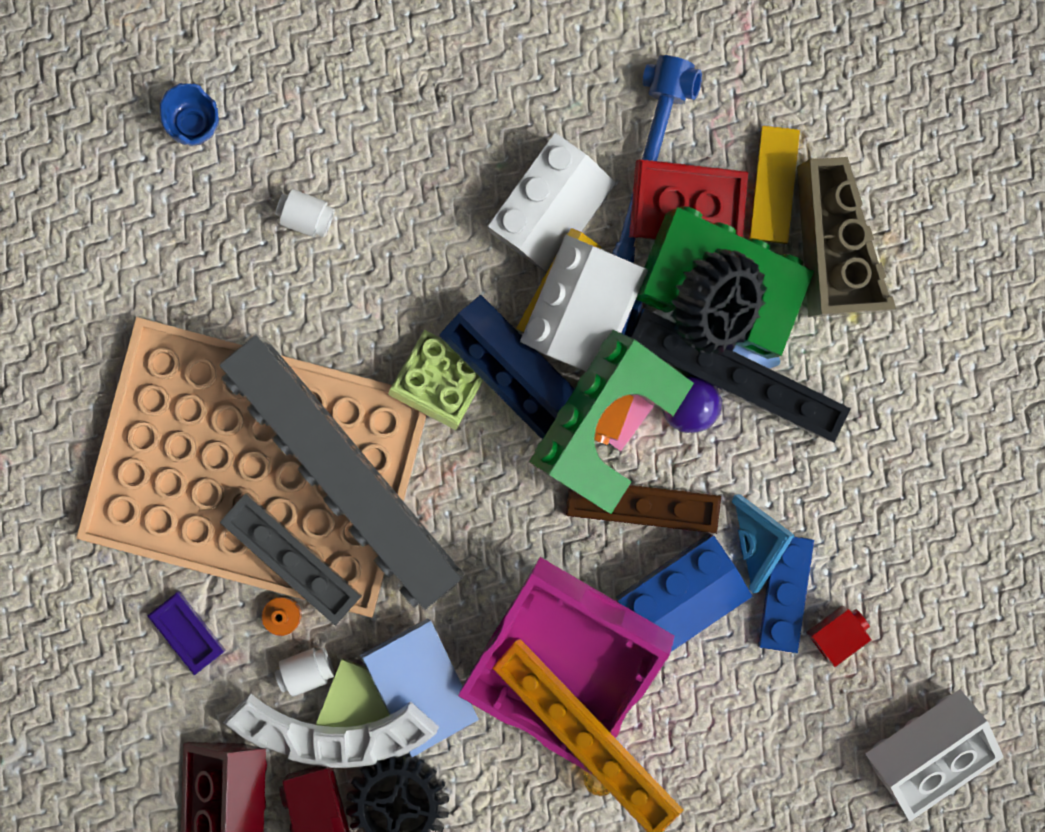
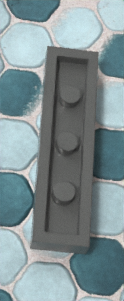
(291, 558)

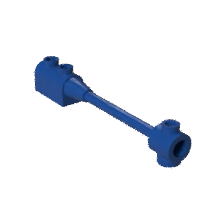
(671, 83)

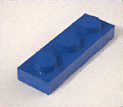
(786, 598)

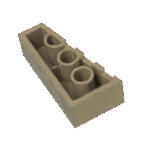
(838, 243)

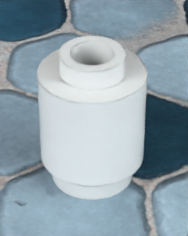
(304, 213)
(304, 671)

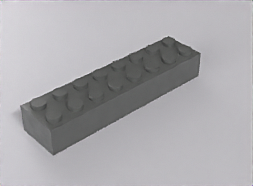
(342, 471)

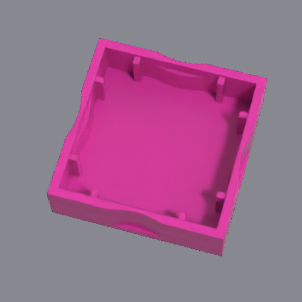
(584, 639)

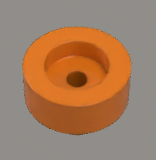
(287, 609)

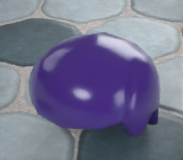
(698, 409)

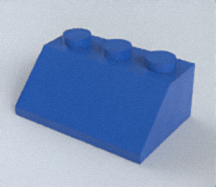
(688, 591)

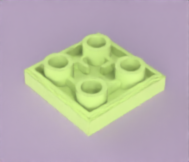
(436, 381)
(351, 698)

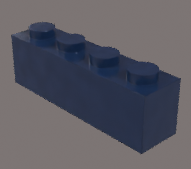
(507, 365)

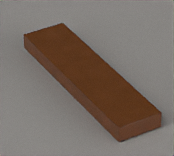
(654, 508)

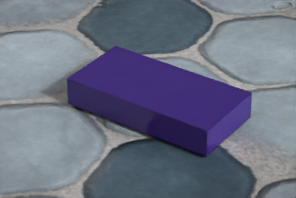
(186, 633)

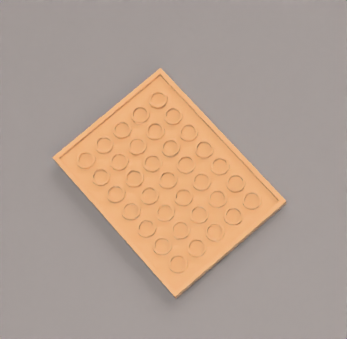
(190, 449)

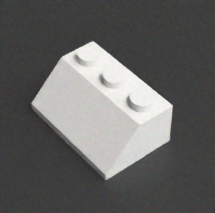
(552, 197)
(582, 302)
(935, 754)

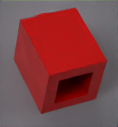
(840, 635)

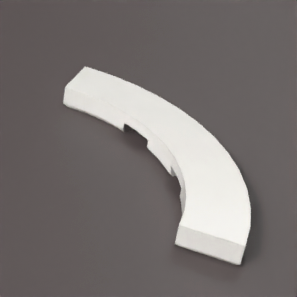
(331, 745)

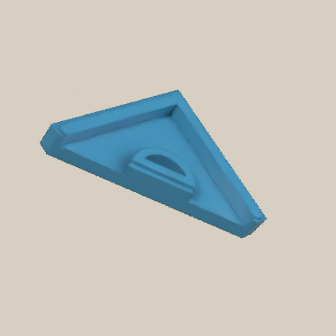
(761, 541)

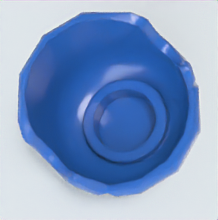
(189, 114)

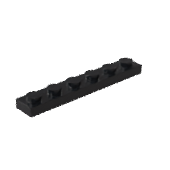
(744, 379)

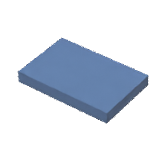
(419, 671)

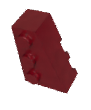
(314, 801)

